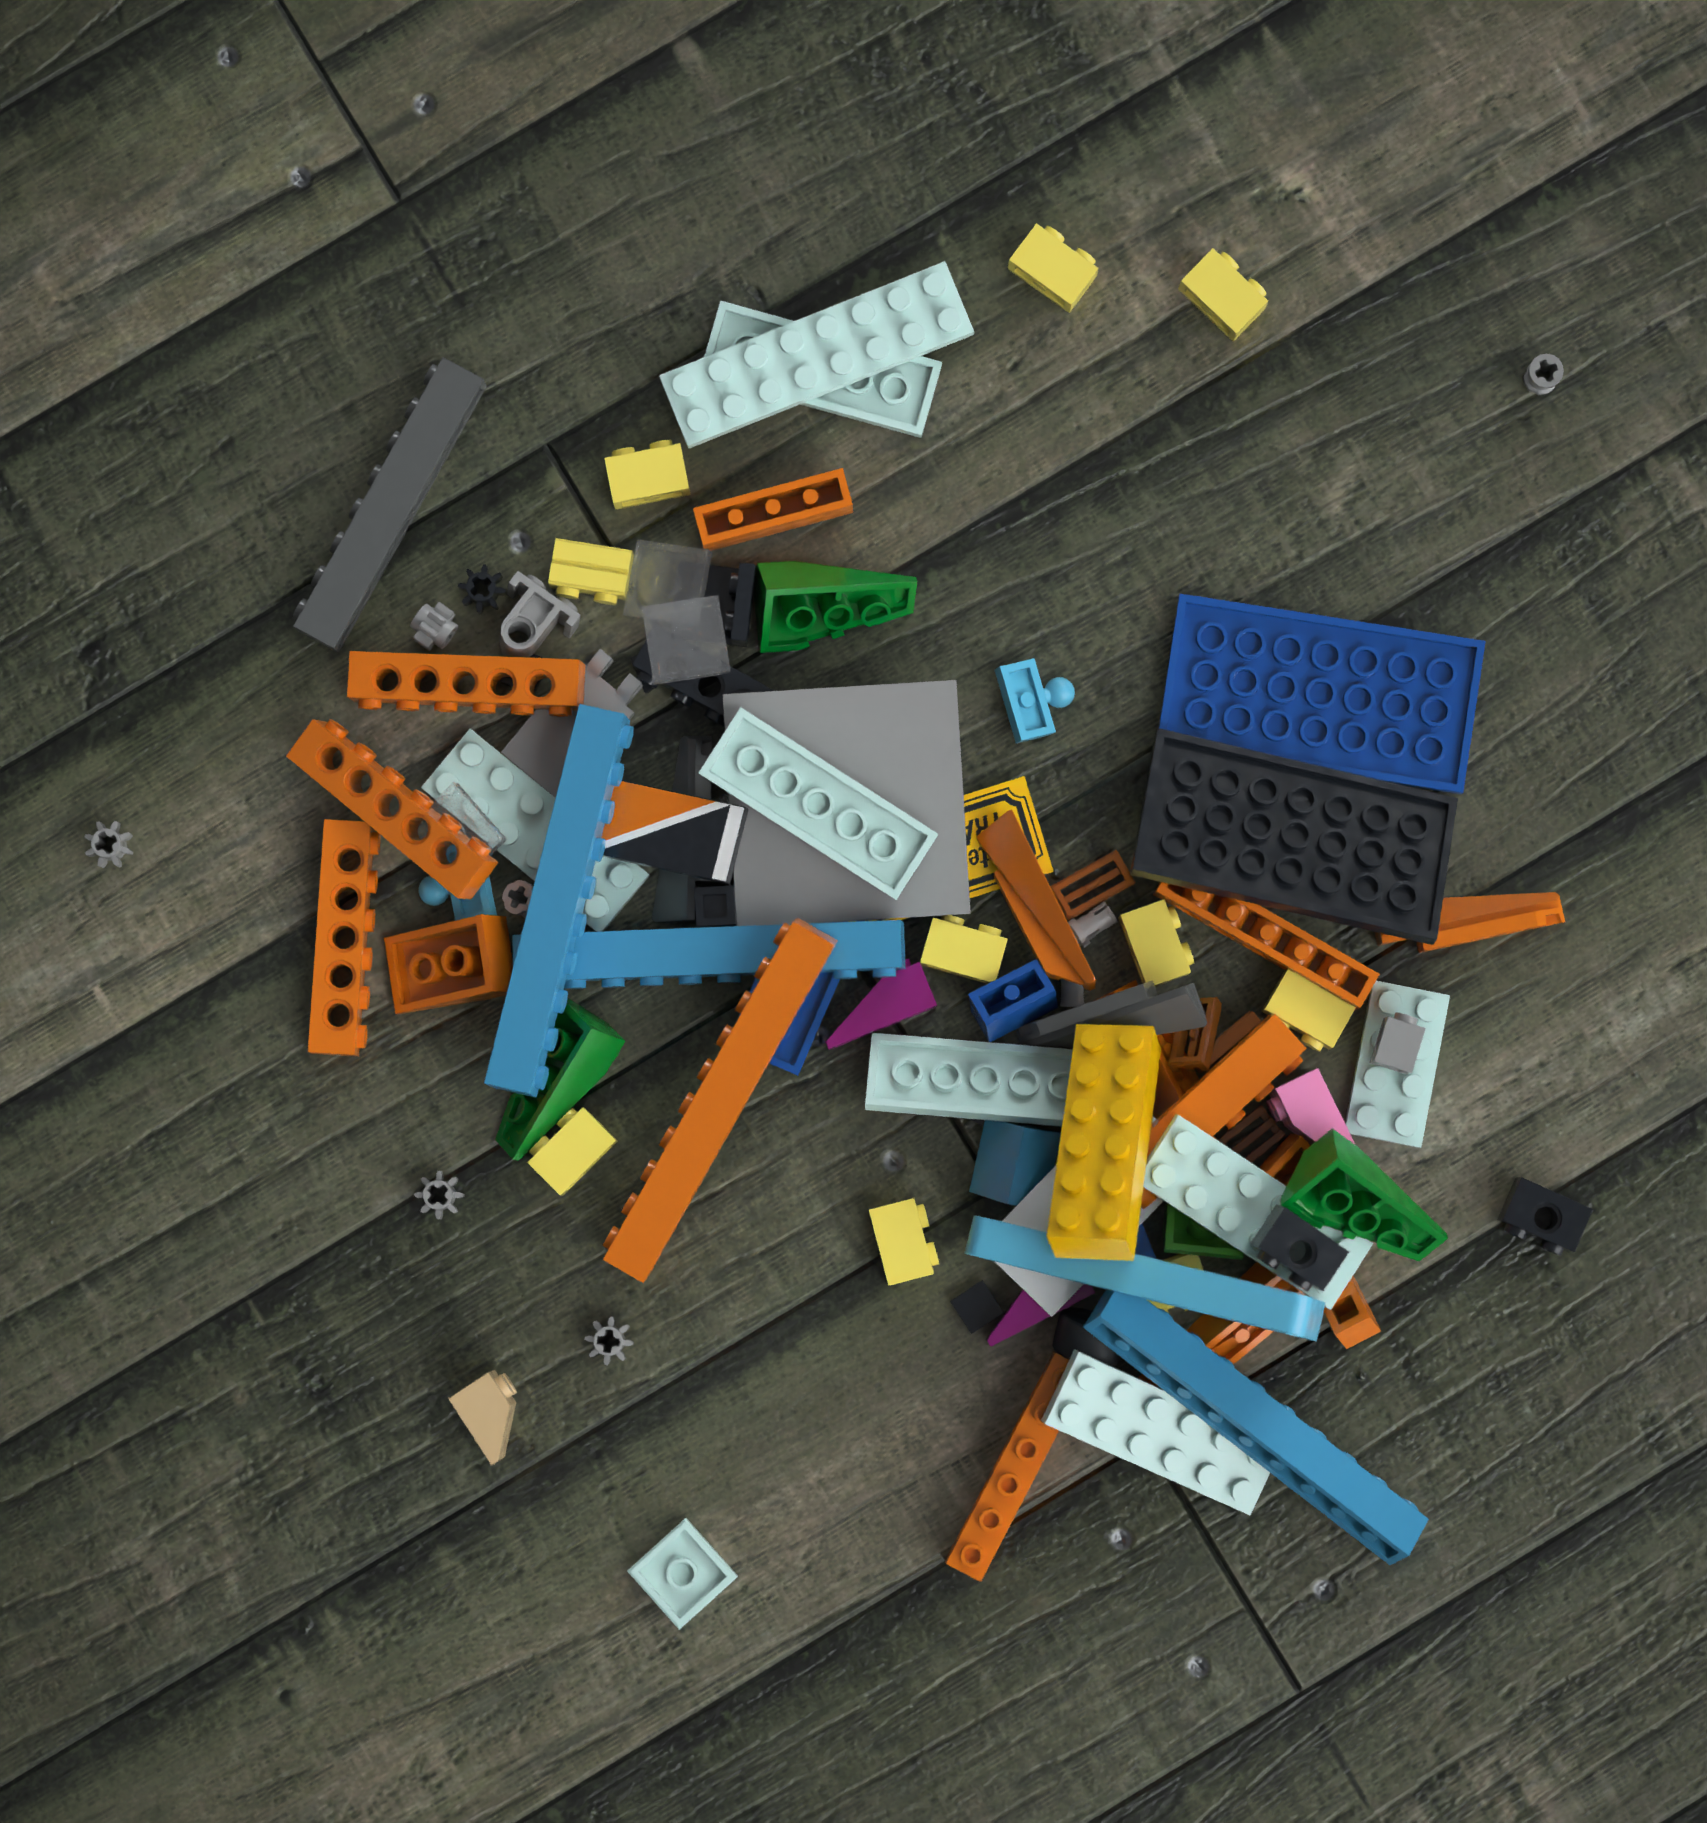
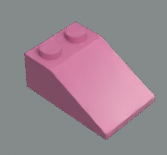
(1307, 1107)

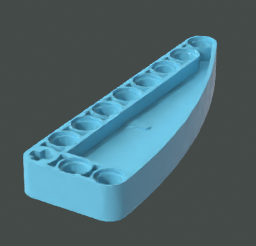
(1152, 1280)

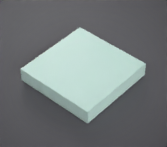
(682, 1573)

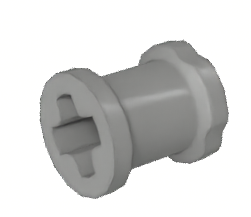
(1546, 363)
(515, 897)

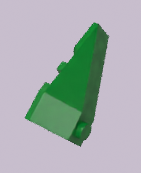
(812, 601)
(580, 1059)
(1350, 1193)

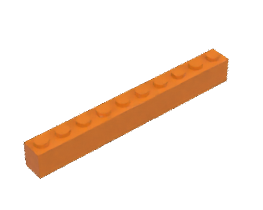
(720, 1098)

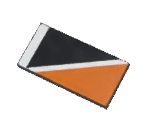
(674, 831)

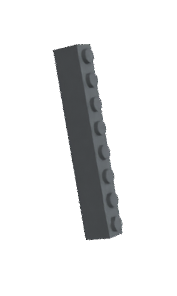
(389, 505)

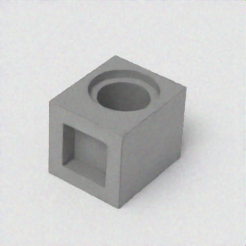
(1398, 1043)

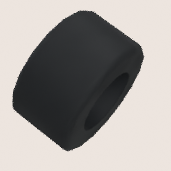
(1072, 1335)

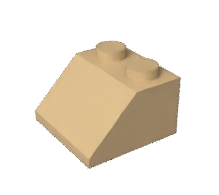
(488, 1412)

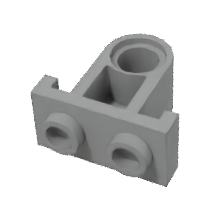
(535, 616)

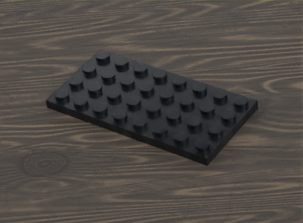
(1294, 836)

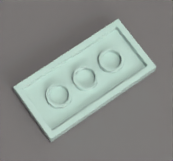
(1384, 1101)

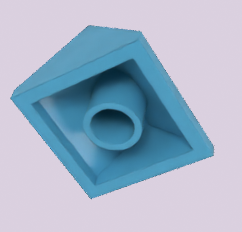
(1013, 1160)

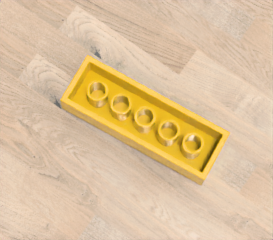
(1104, 1142)

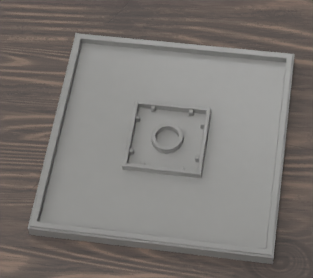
(896, 744)

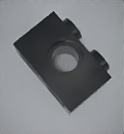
(1568, 1216)
(1321, 1255)

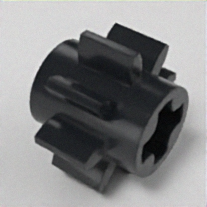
(485, 579)

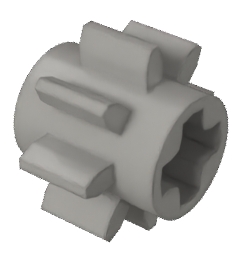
(434, 626)
(119, 847)
(428, 1195)
(617, 1333)

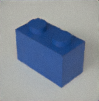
(1013, 1000)

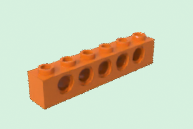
(370, 668)
(315, 755)
(338, 839)
(1275, 941)
(1008, 1479)

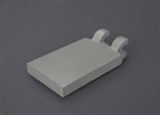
(544, 739)

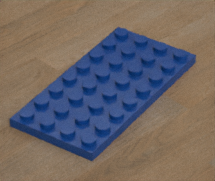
(1325, 690)

